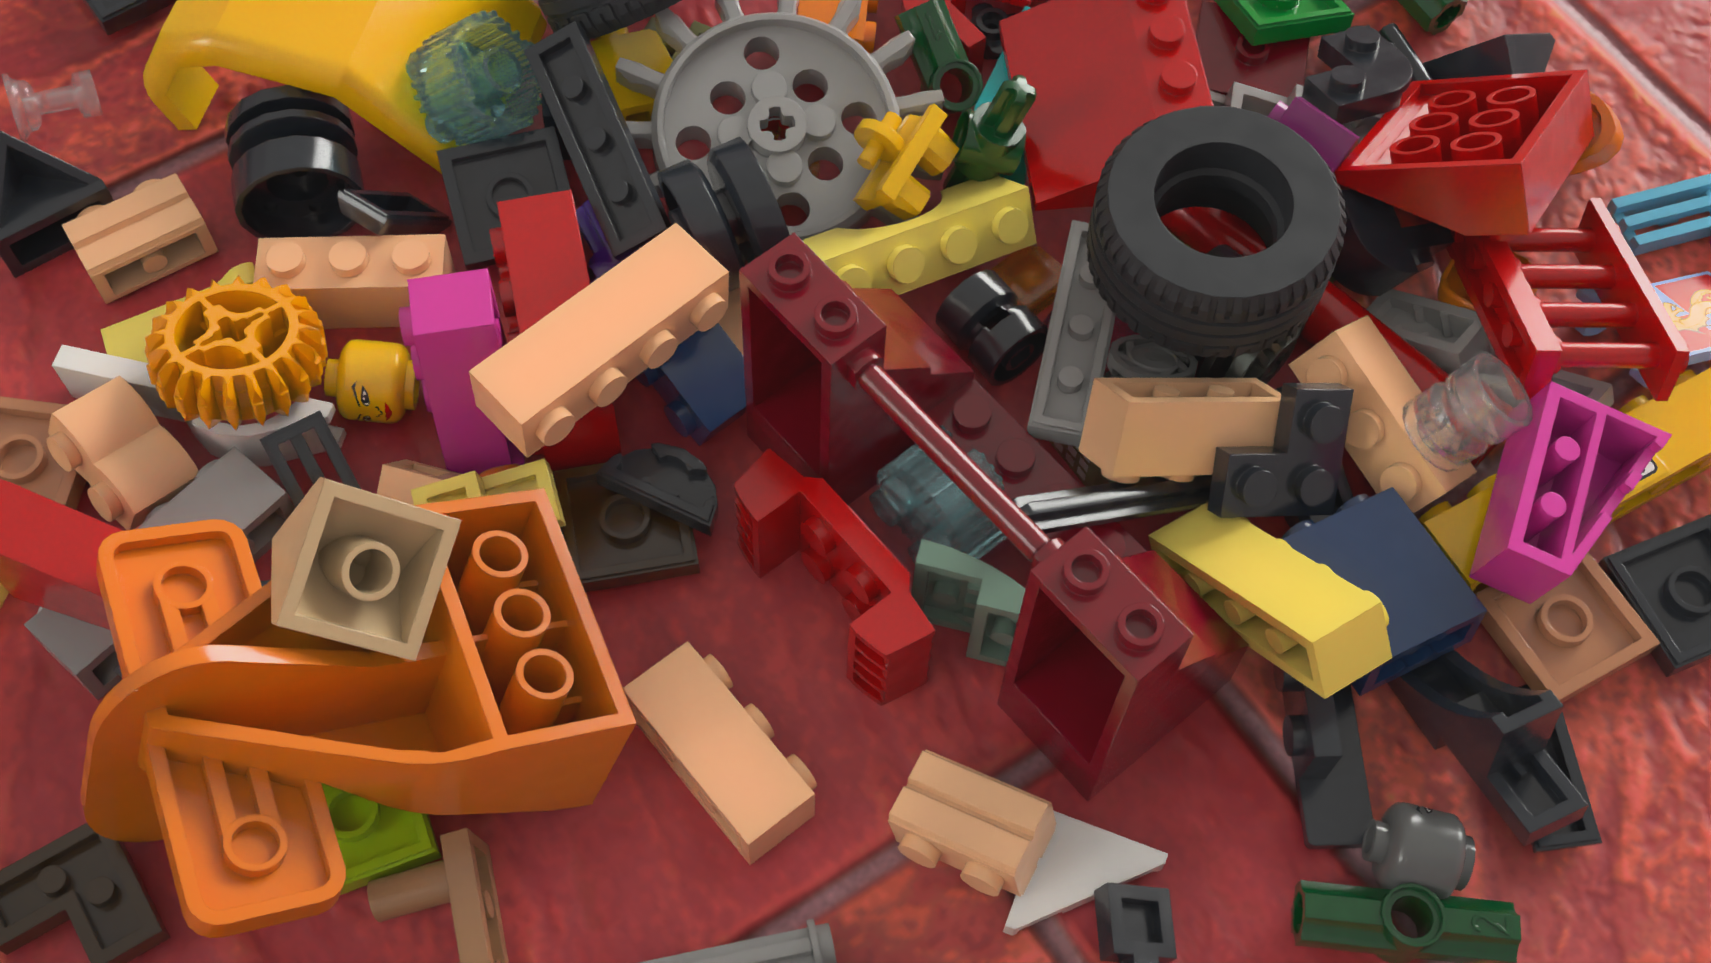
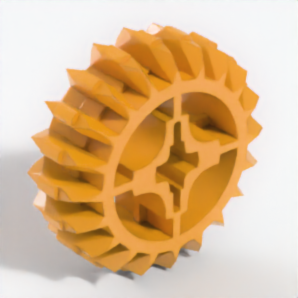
(236, 352)

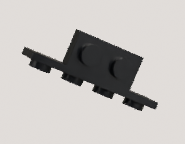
(1326, 764)

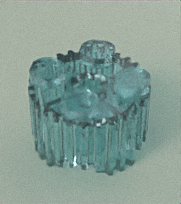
(474, 80)
(931, 506)

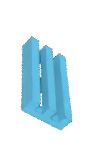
(1663, 207)

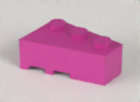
(450, 331)
(1559, 490)

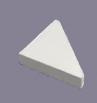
(1074, 866)

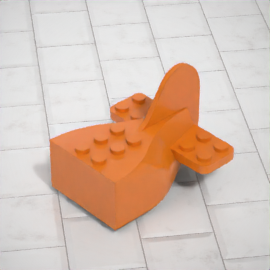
(241, 721)

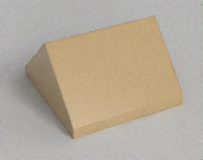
(360, 568)

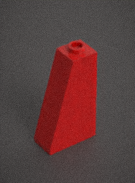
(51, 554)

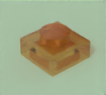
(1031, 276)

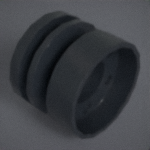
(290, 161)

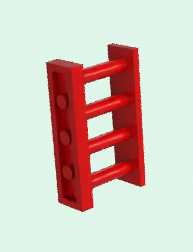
(1522, 324)

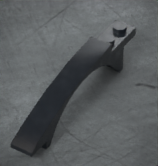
(1491, 731)

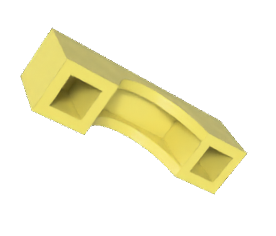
(963, 231)

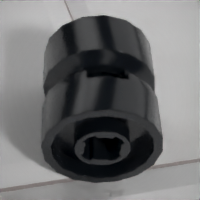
(986, 321)

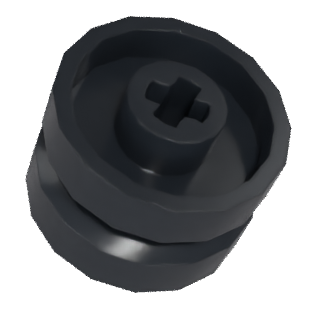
(732, 215)

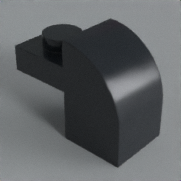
(1379, 251)

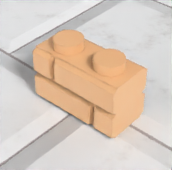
(140, 237)
(971, 824)

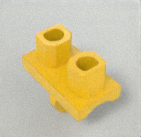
(893, 151)

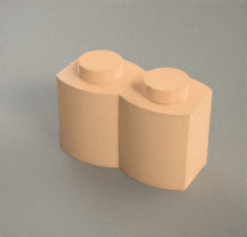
(120, 452)

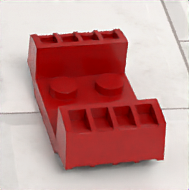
(791, 513)

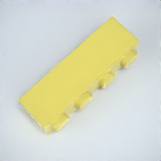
(1278, 599)

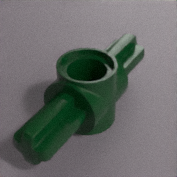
(992, 135)

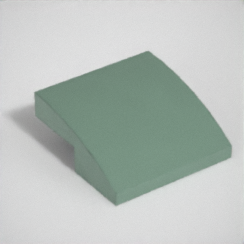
(968, 597)

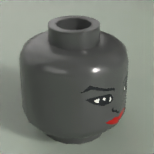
(1420, 849)

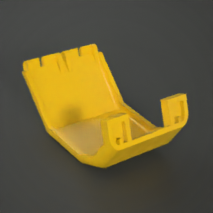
(321, 46)

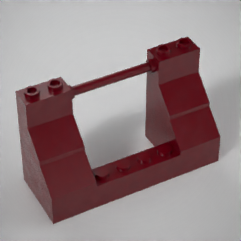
(1106, 632)

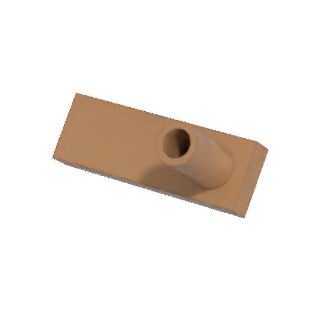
(462, 879)

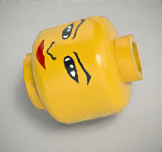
(372, 381)

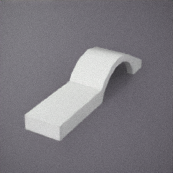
(87, 370)

